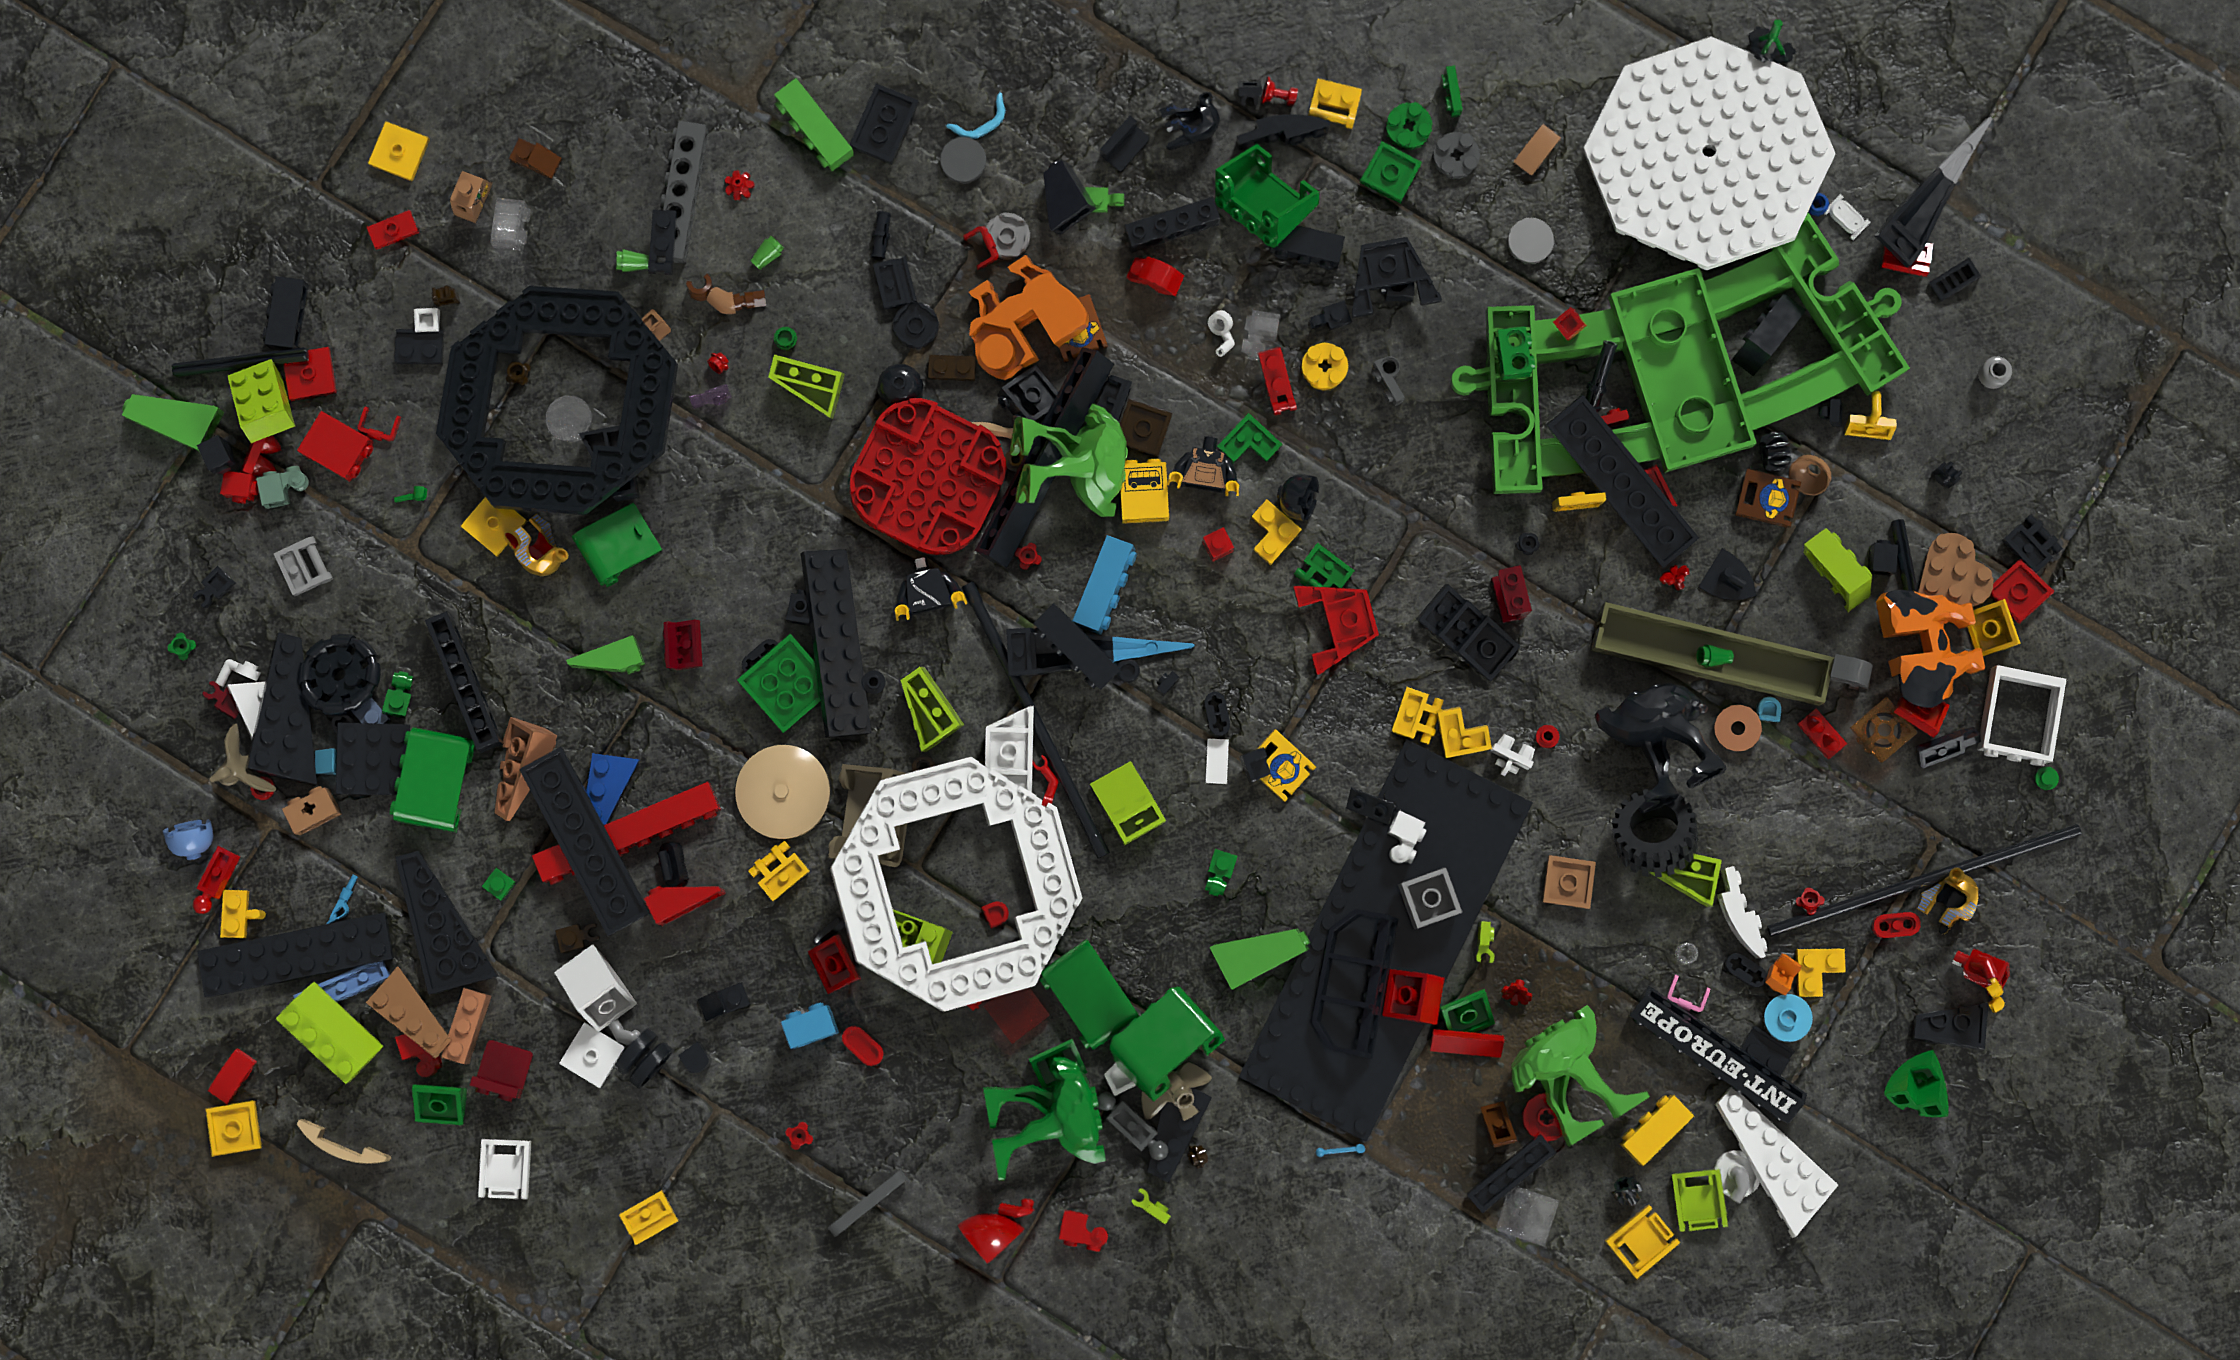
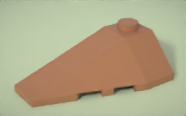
(523, 745)

